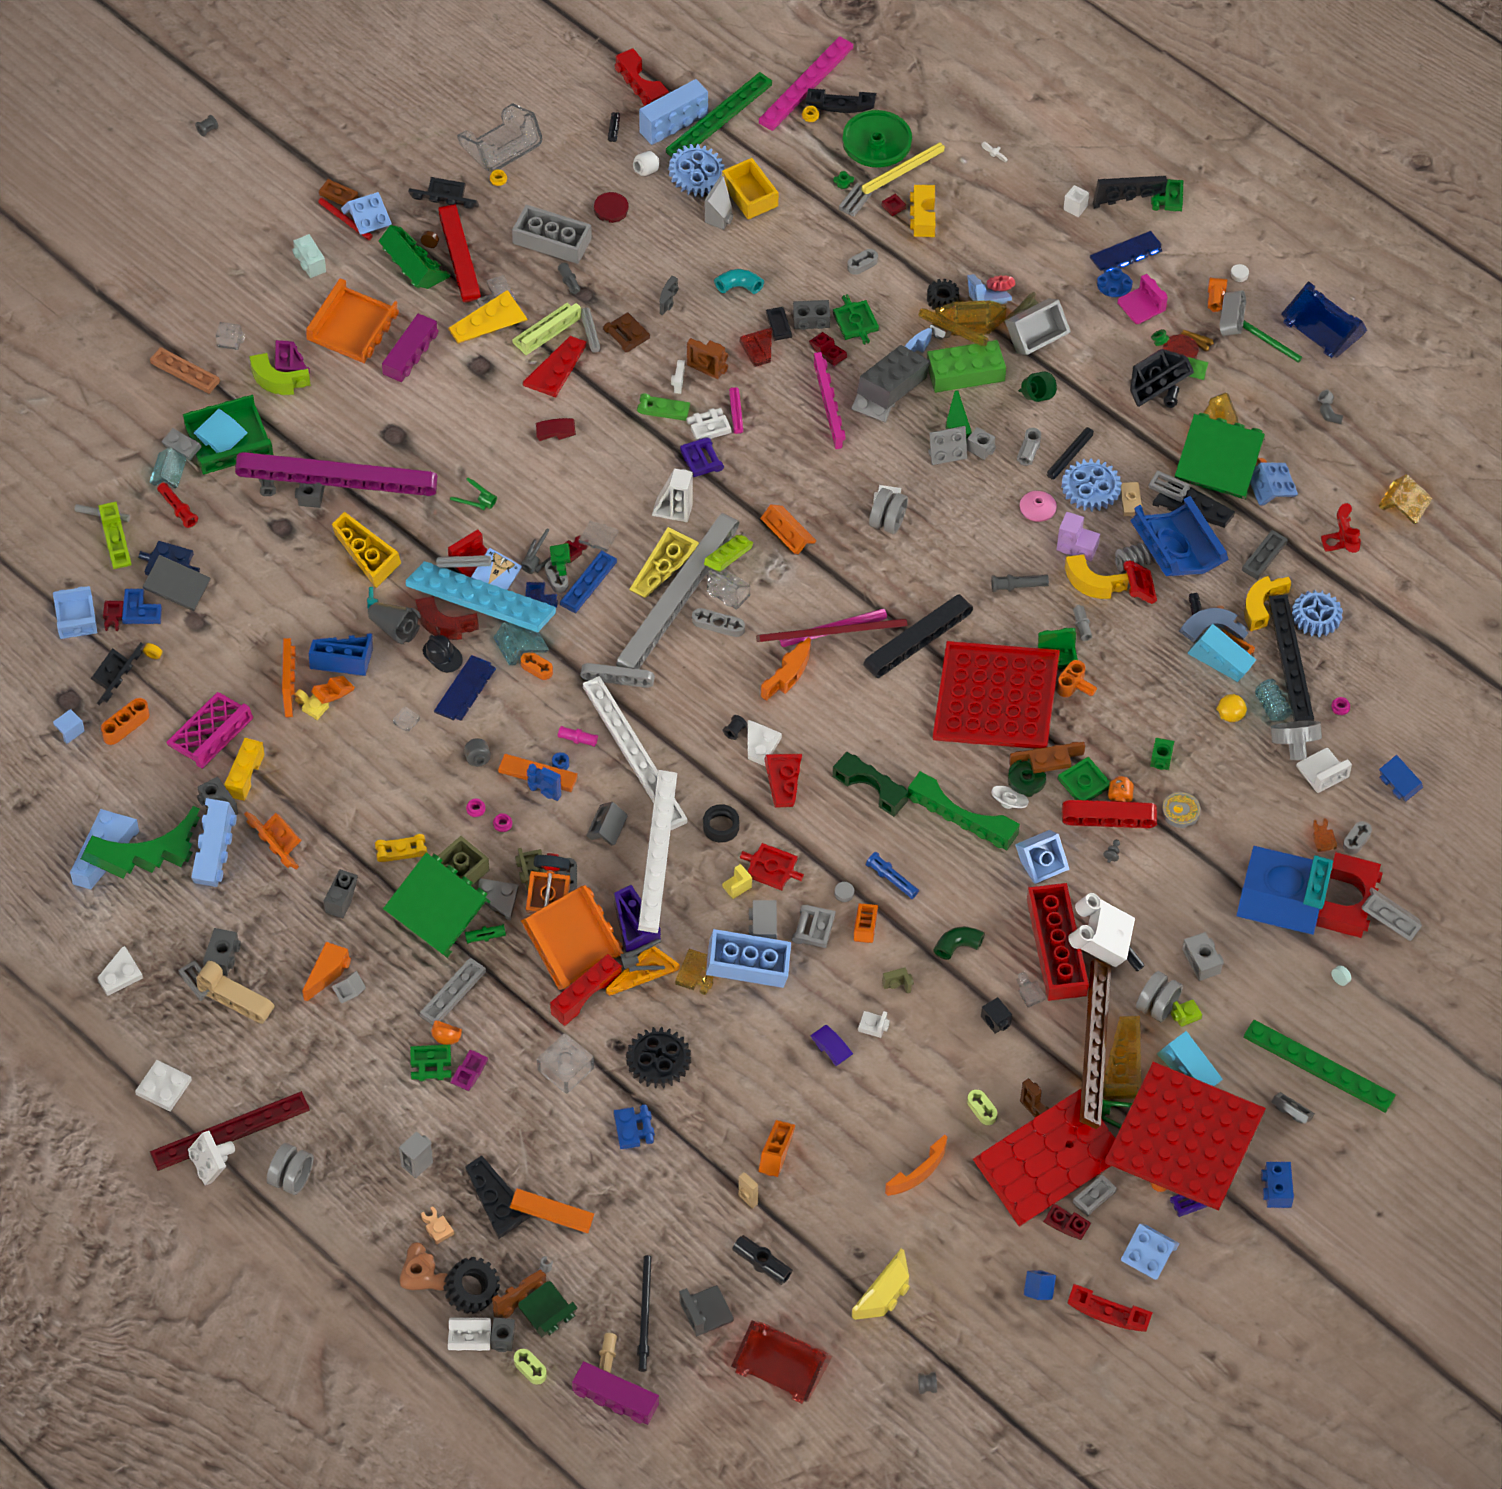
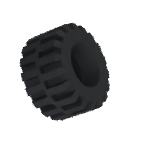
(460, 1296)

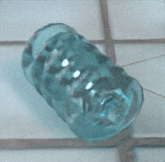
(1272, 700)

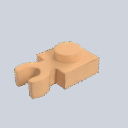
(437, 1227)

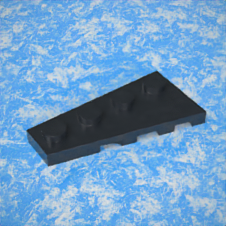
(1127, 188)

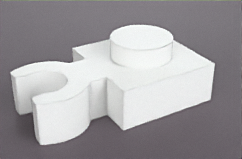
(677, 379)

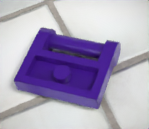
(696, 459)

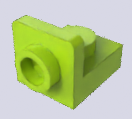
(1185, 1012)

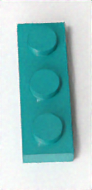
(1318, 882)

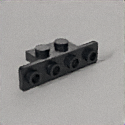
(446, 191)
(112, 668)

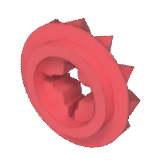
(1001, 283)

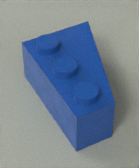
(341, 655)

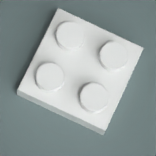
(163, 1085)

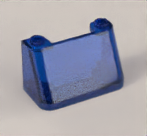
(1323, 321)

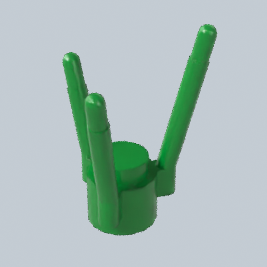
(486, 498)
(1106, 1109)

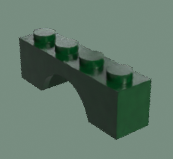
(852, 770)

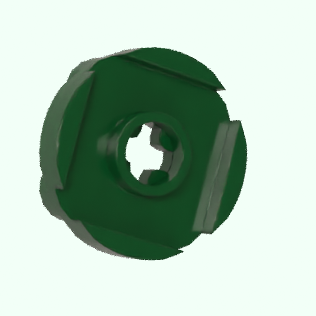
(1023, 786)

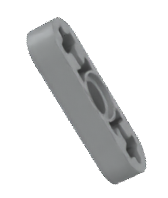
(723, 629)

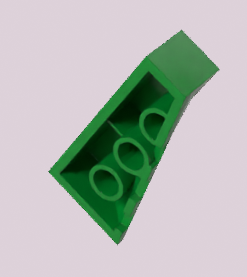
(411, 258)

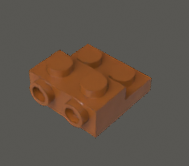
(707, 358)

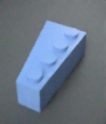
(213, 843)

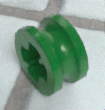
(1160, 337)

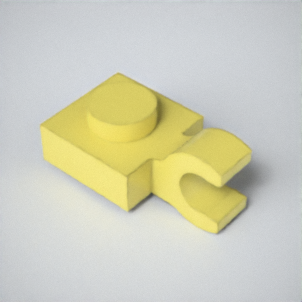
(311, 705)

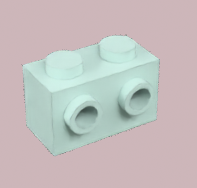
(309, 256)

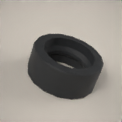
(721, 810)

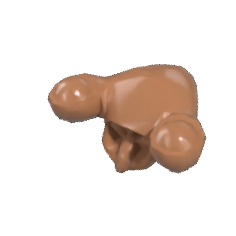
(419, 1270)

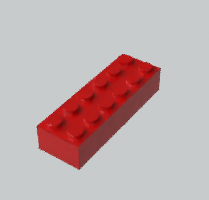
(1052, 924)

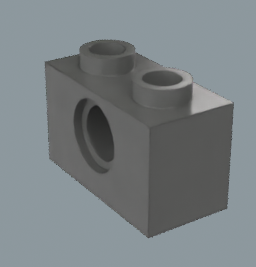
(222, 941)

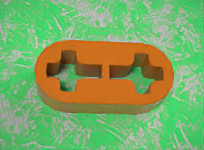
(538, 664)

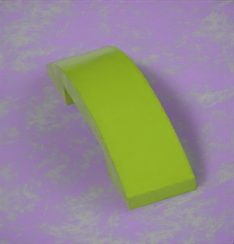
(114, 535)

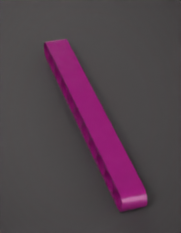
(336, 474)

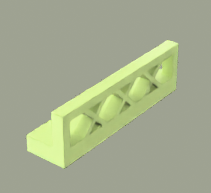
(547, 328)

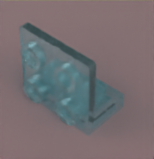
(516, 640)

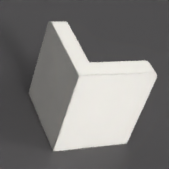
(1076, 201)

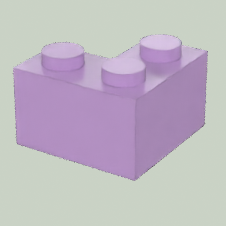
(1075, 539)

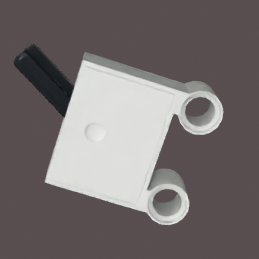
(1106, 934)

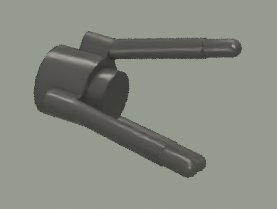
(531, 561)
(630, 958)

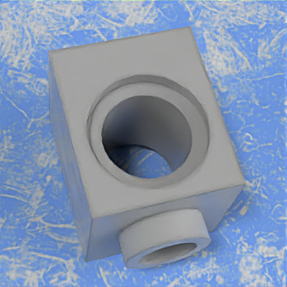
(981, 443)

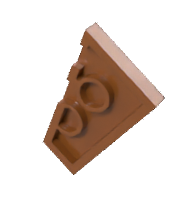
(505, 1306)

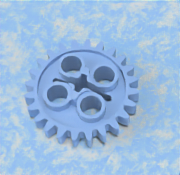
(695, 170)
(1086, 483)

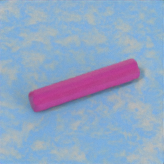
(736, 410)

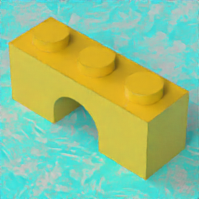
(923, 221)
(248, 758)

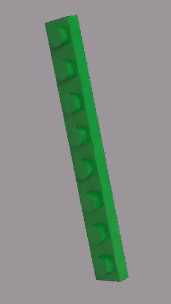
(722, 113)
(1319, 1066)

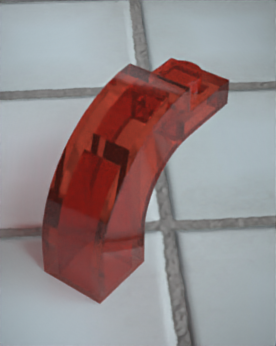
(440, 624)

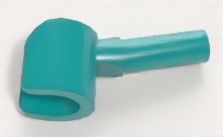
(371, 600)

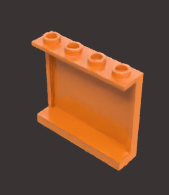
(351, 322)
(571, 935)

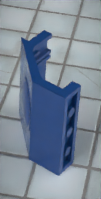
(1180, 540)
(1276, 891)

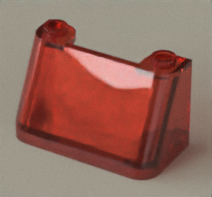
(781, 1360)

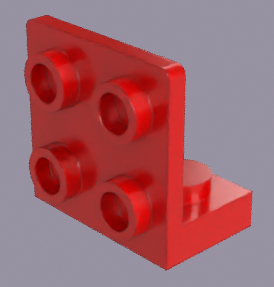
(468, 546)

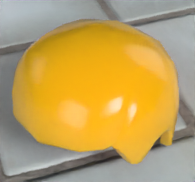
(1232, 708)

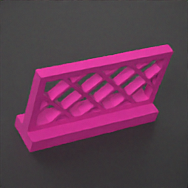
(220, 735)

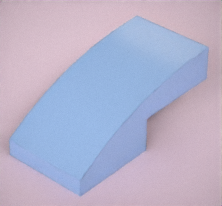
(920, 341)

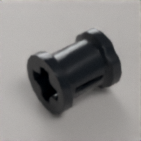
(734, 727)

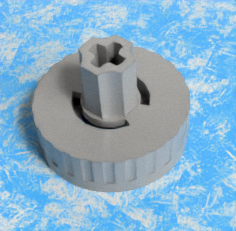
(1296, 735)

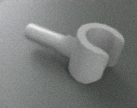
(545, 1268)

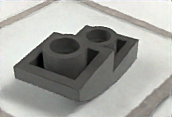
(669, 290)

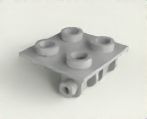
(948, 445)

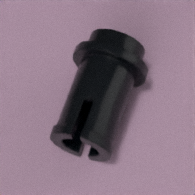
(1171, 399)

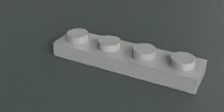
(453, 991)

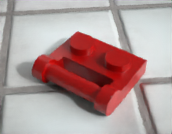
(1140, 582)

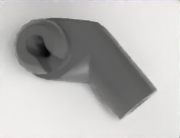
(1329, 415)

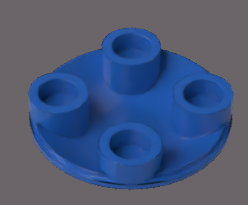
(1114, 283)

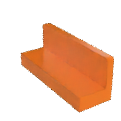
(787, 528)

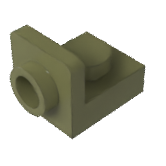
(896, 978)

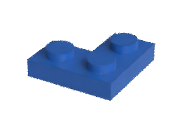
(137, 612)

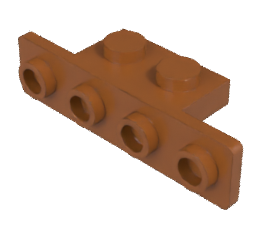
(1049, 758)

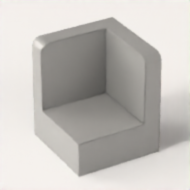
(349, 987)

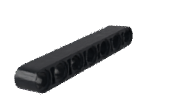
(918, 636)

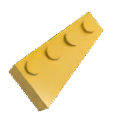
(367, 549)

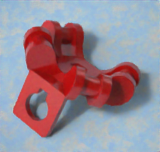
(1347, 535)

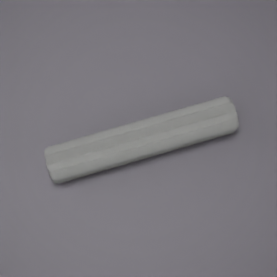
(590, 330)
(463, 561)

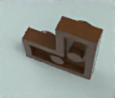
(1031, 1098)

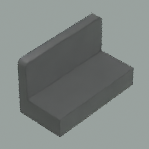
(607, 823)

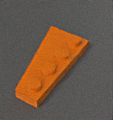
(288, 676)

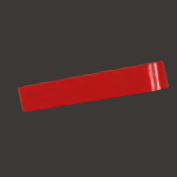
(459, 253)

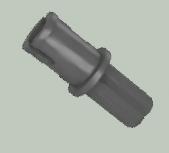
(569, 278)

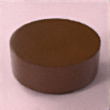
(429, 239)

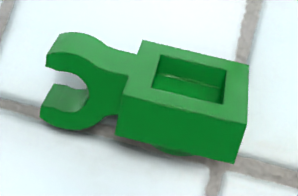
(560, 556)

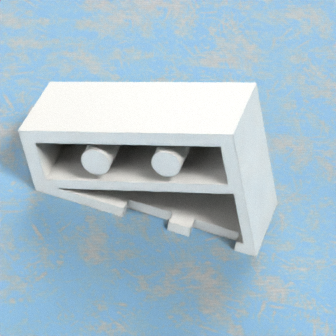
(676, 497)

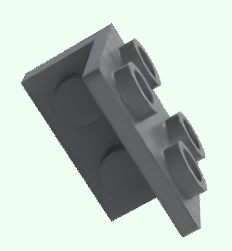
(705, 1309)

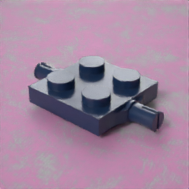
(175, 553)

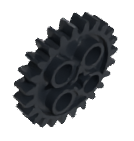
(658, 1057)

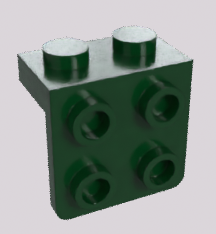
(547, 1309)

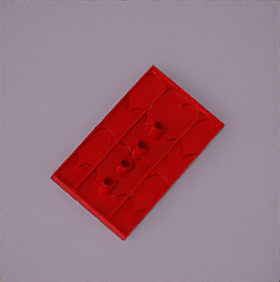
(1045, 1159)

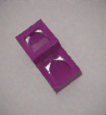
(469, 1071)

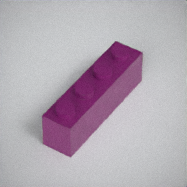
(410, 347)
(615, 1393)

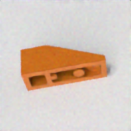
(327, 969)
(776, 1148)

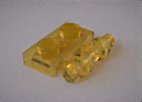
(691, 970)

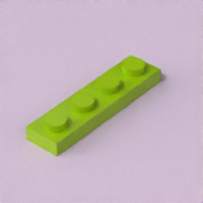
(728, 553)

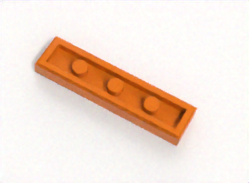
(518, 768)
(552, 1210)

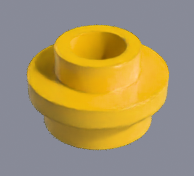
(810, 114)
(498, 177)

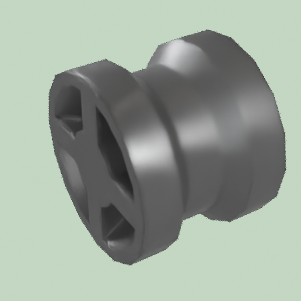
(927, 1382)

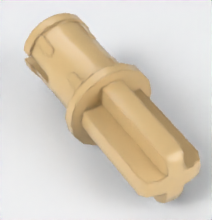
(607, 1352)

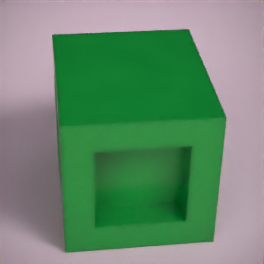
(1165, 748)

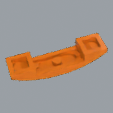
(901, 1183)

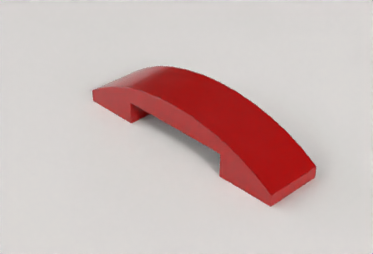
(1108, 1311)

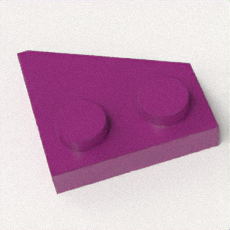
(287, 357)

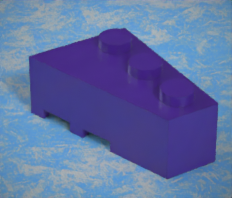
(628, 908)

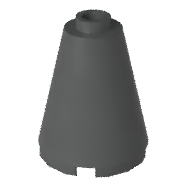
(395, 620)

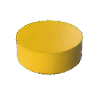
(152, 651)

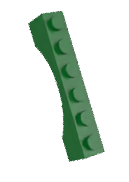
(995, 829)

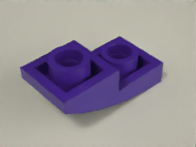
(833, 1045)

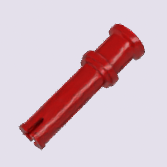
(181, 509)

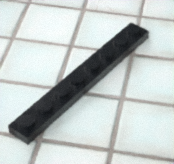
(1290, 658)

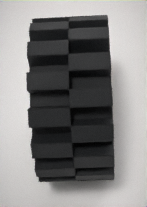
(942, 287)

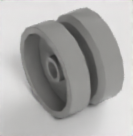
(888, 511)
(1159, 996)
(290, 1169)

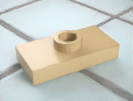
(1130, 497)
(748, 1190)

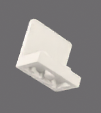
(1324, 769)

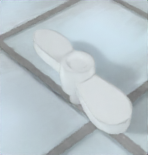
(994, 151)

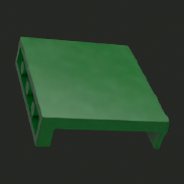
(246, 415)
(1219, 455)
(436, 903)

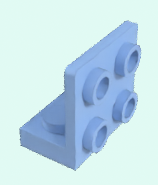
(368, 213)
(978, 292)
(1149, 1251)

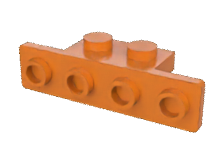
(278, 835)

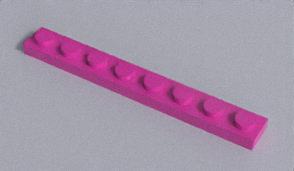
(809, 79)

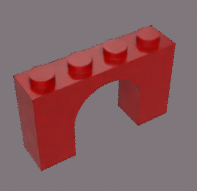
(1362, 875)

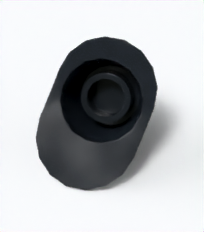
(442, 653)

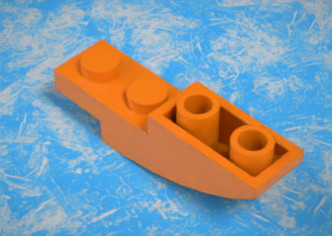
(792, 668)

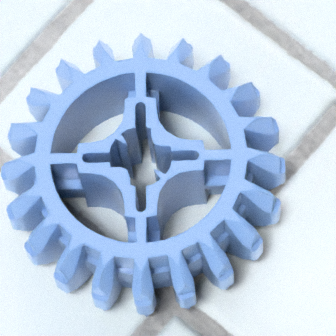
(1317, 613)

